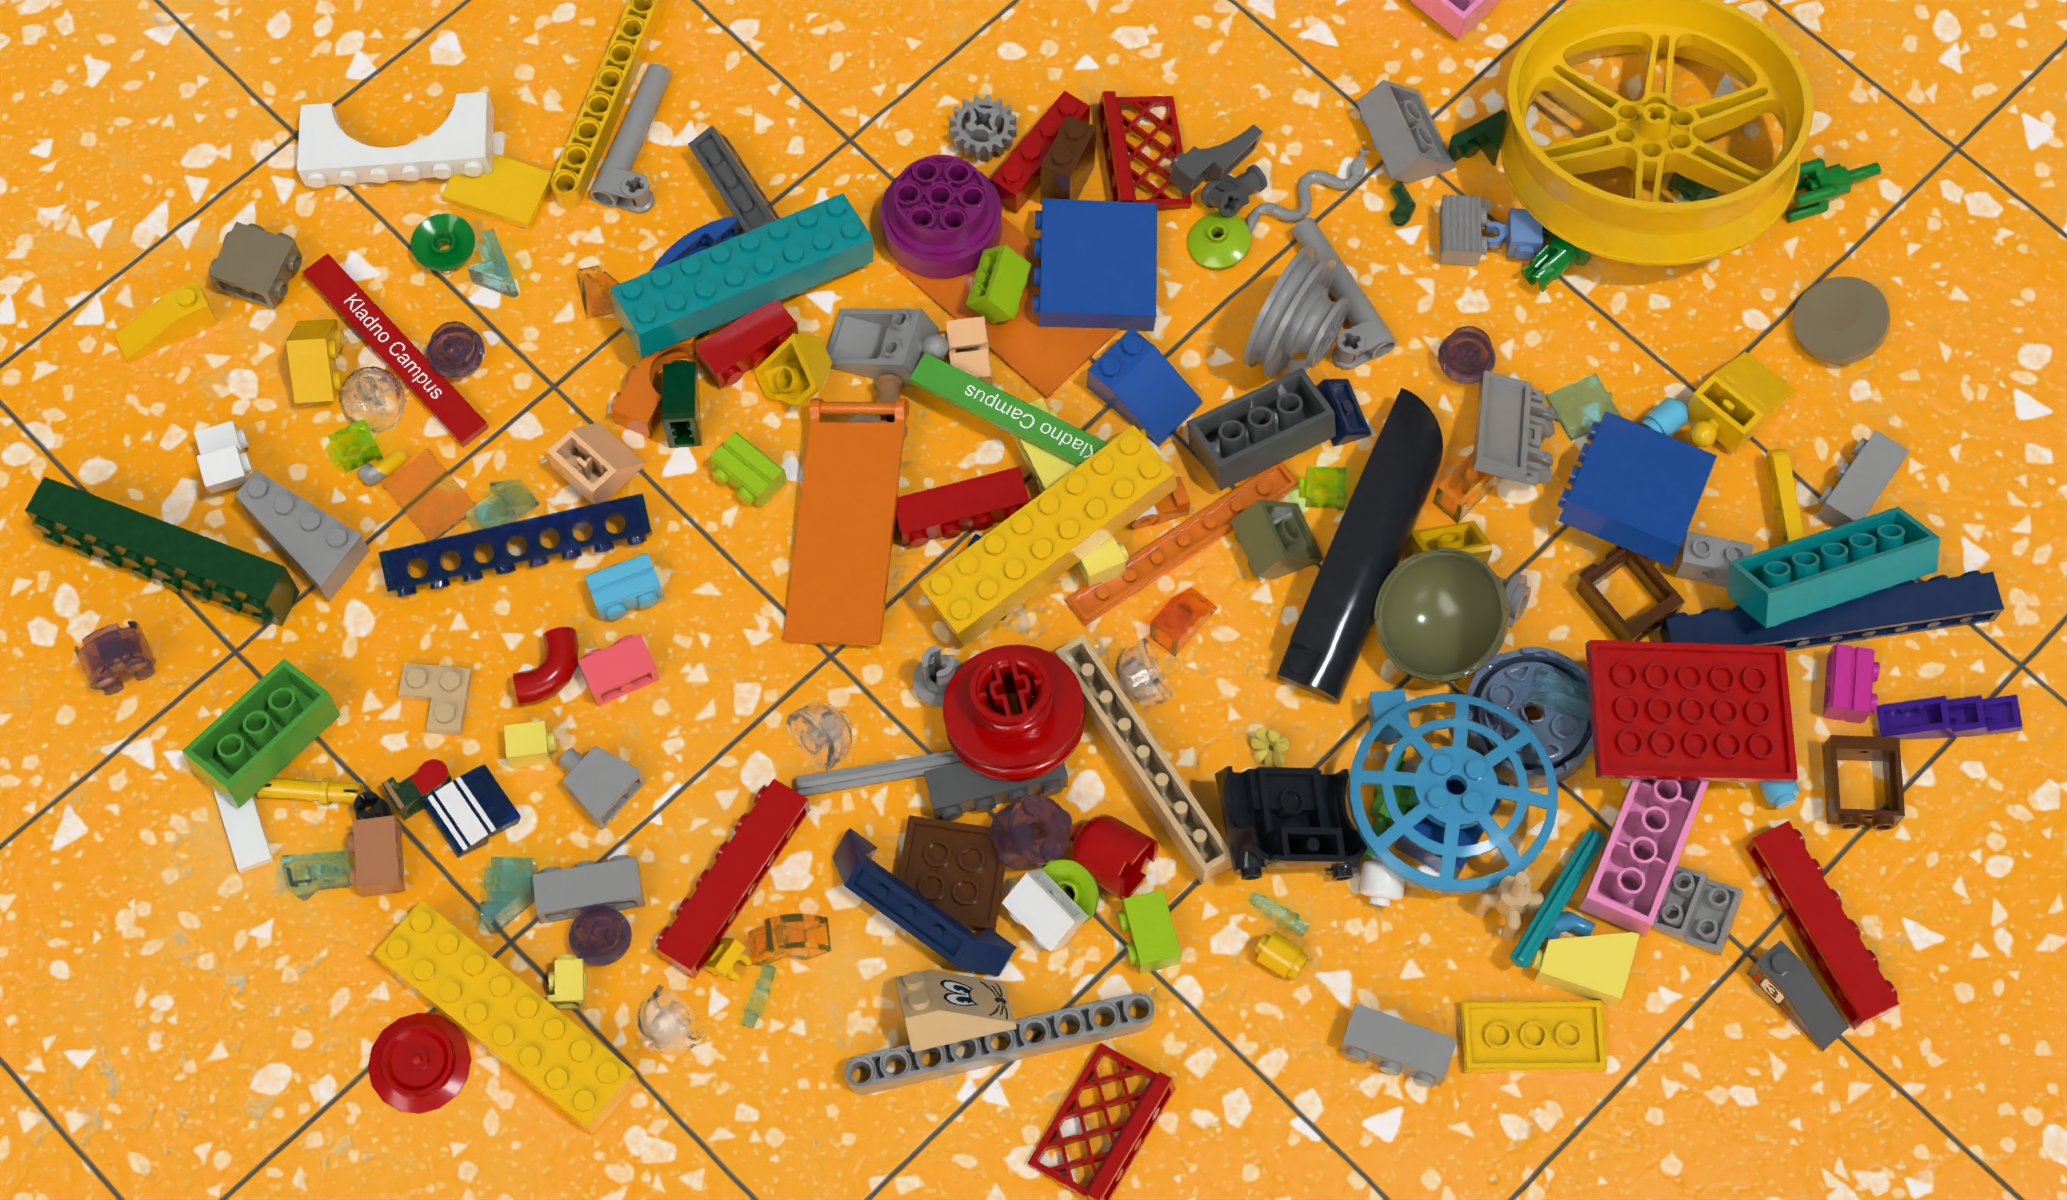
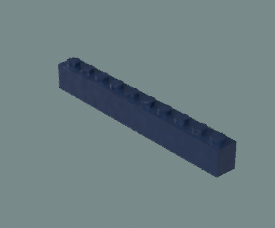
(1884, 613)

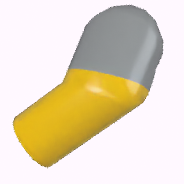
(374, 474)

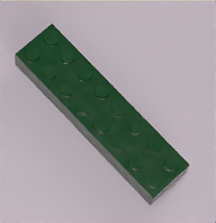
(162, 552)

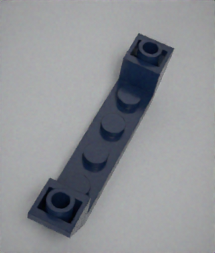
(915, 913)

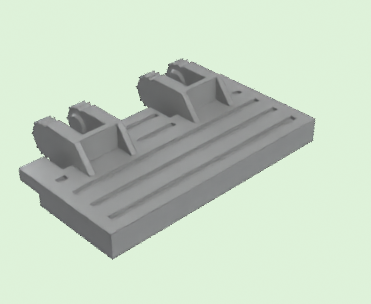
(1511, 430)

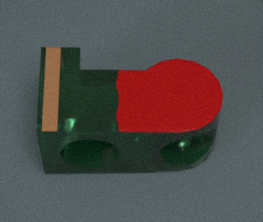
(412, 791)

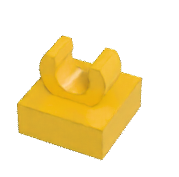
(725, 956)

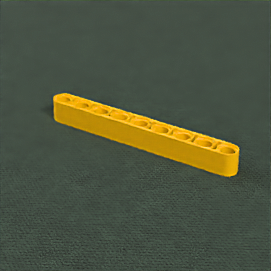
(605, 98)

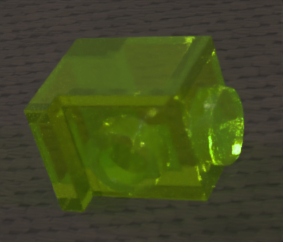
(353, 446)
(1331, 480)

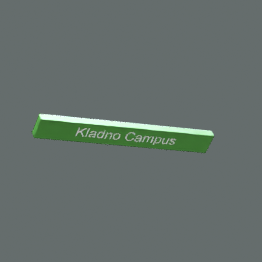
(1004, 411)

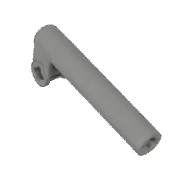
(615, 182)
(1369, 334)

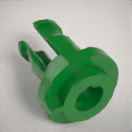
(1553, 261)

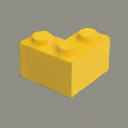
(312, 360)

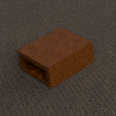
(1069, 160)

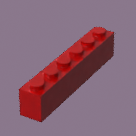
(733, 878)
(1822, 925)

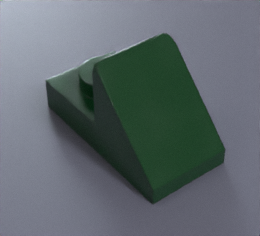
(1482, 135)

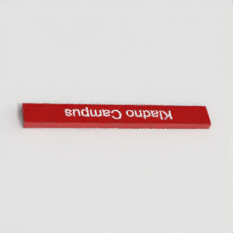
(395, 350)

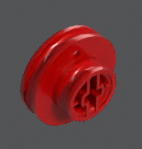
(1021, 743)

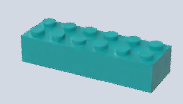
(1832, 567)

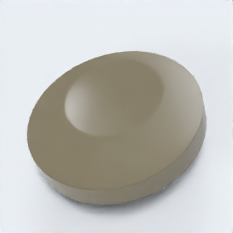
(1841, 320)

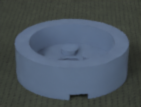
(1507, 684)

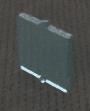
(1581, 405)

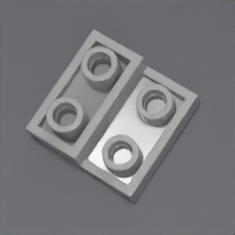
(1698, 910)

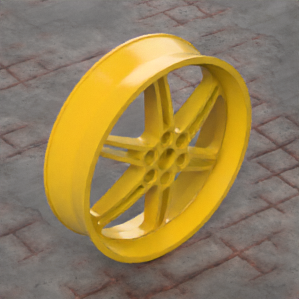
(1654, 132)

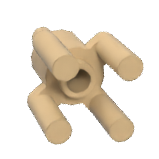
(1511, 900)

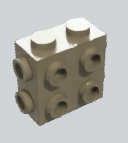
(255, 264)

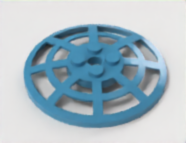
(1445, 808)

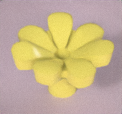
(1269, 747)

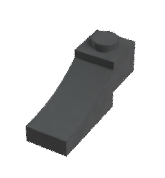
(1212, 163)

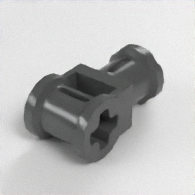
(1232, 193)

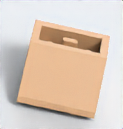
(594, 461)

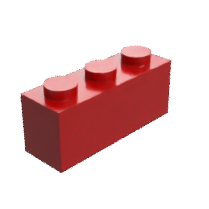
(745, 343)

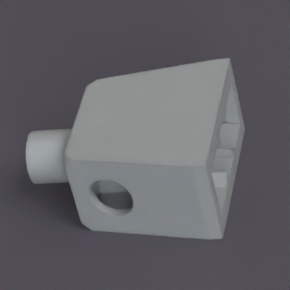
(600, 783)

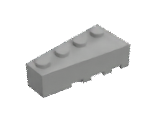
(308, 536)

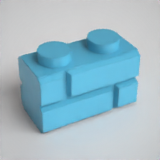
(624, 587)

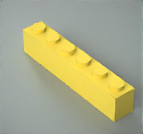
(1108, 559)

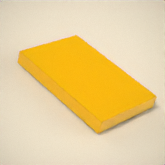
(507, 194)

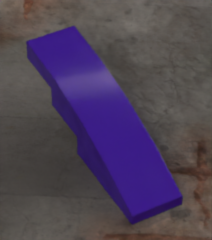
(1949, 718)

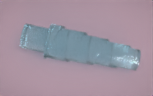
(1279, 914)
(757, 1000)

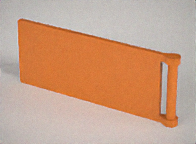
(845, 525)

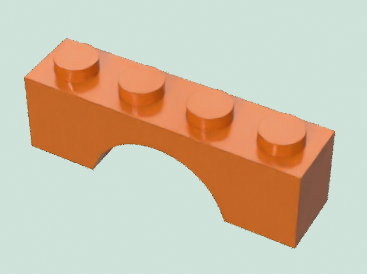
(639, 404)

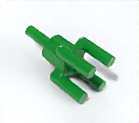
(1823, 185)

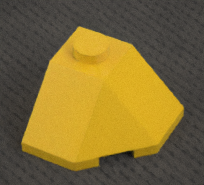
(795, 369)

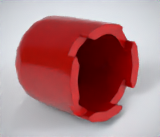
(1113, 853)

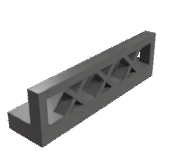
(733, 179)

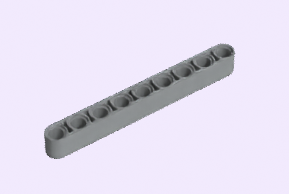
(1019, 1047)

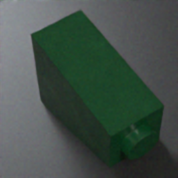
(681, 404)

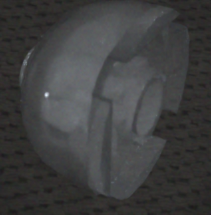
(372, 396)
(1142, 676)
(822, 734)
(668, 1023)

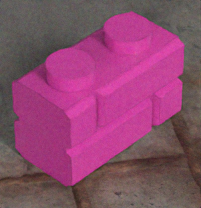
(1849, 684)

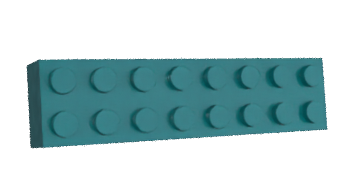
(742, 275)

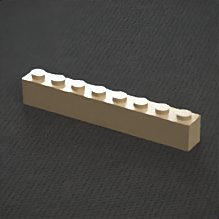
(1146, 763)

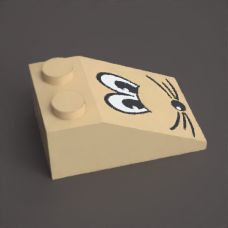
(951, 1008)

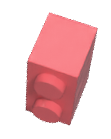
(618, 669)

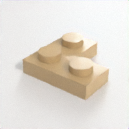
(445, 689)

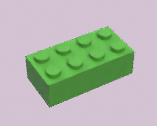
(261, 733)

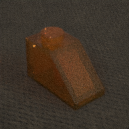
(1180, 620)

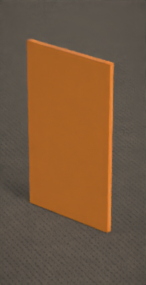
(1037, 354)

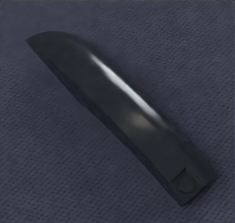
(1365, 550)

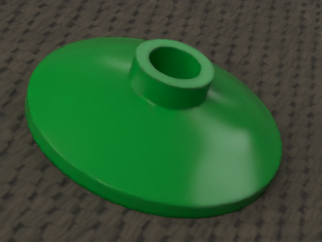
(438, 232)

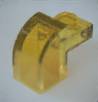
(789, 936)

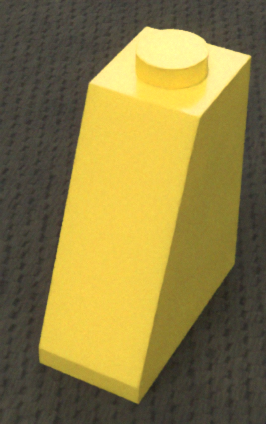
(1588, 965)

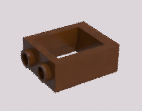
(1669, 600)
(1864, 749)

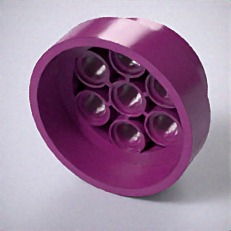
(937, 247)

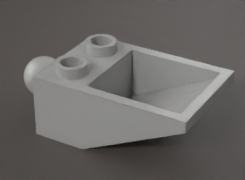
(883, 342)

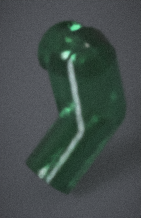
(1404, 205)

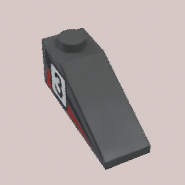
(1798, 995)

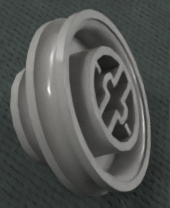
(1297, 315)

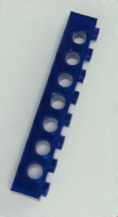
(398, 561)

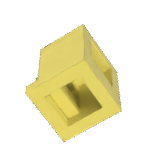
(569, 983)

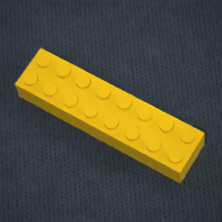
(1049, 535)
(507, 1017)

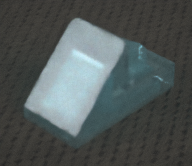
(494, 271)
(505, 505)
(315, 872)

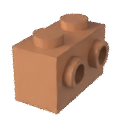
(377, 856)

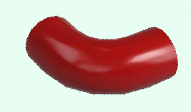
(555, 670)

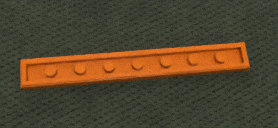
(1181, 543)

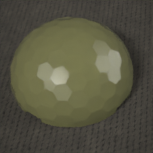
(1442, 615)

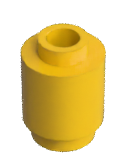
(1281, 955)

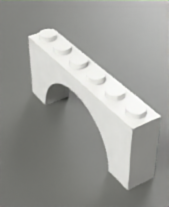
(456, 147)

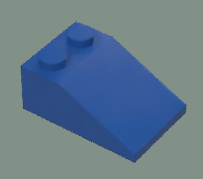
(1143, 387)

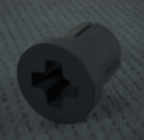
(371, 799)

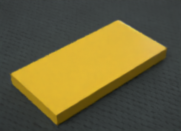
(1533, 1036)

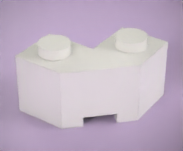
(223, 456)

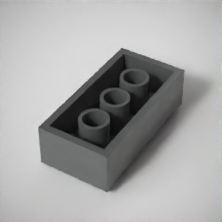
(1261, 428)

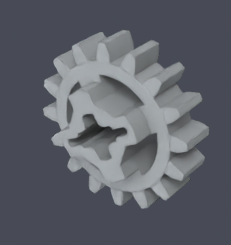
(983, 127)

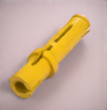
(323, 791)

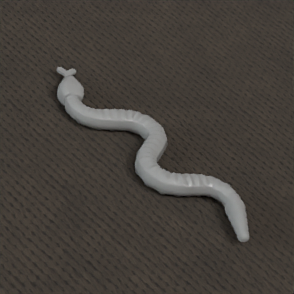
(1356, 172)

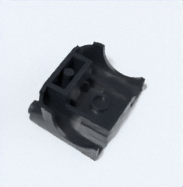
(1288, 821)

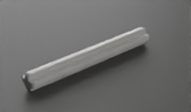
(873, 773)

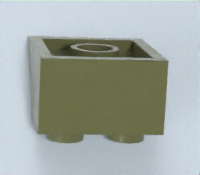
(1276, 538)

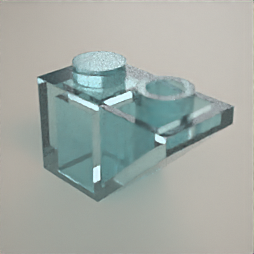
(508, 892)

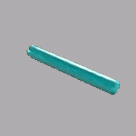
(1556, 899)

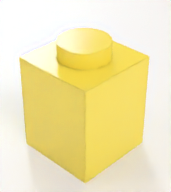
(529, 744)

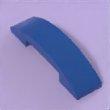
(700, 239)

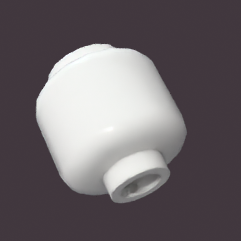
(1380, 883)

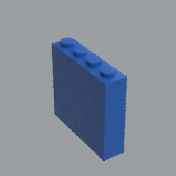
(1096, 264)
(1636, 488)

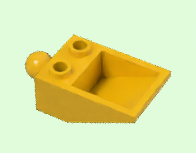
(1736, 403)

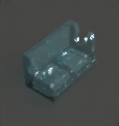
(1560, 693)

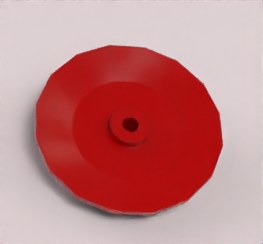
(419, 1063)

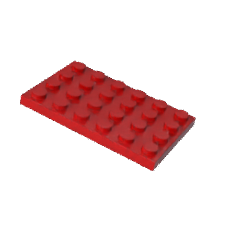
(1690, 711)

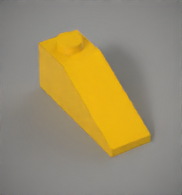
(166, 322)

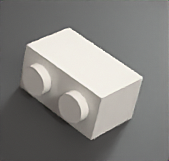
(1044, 910)

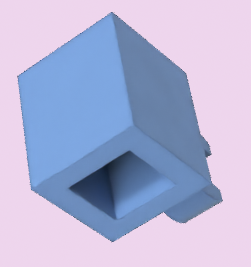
(1521, 234)

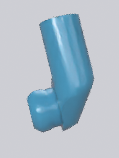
(1572, 922)

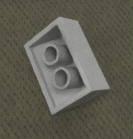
(1404, 132)

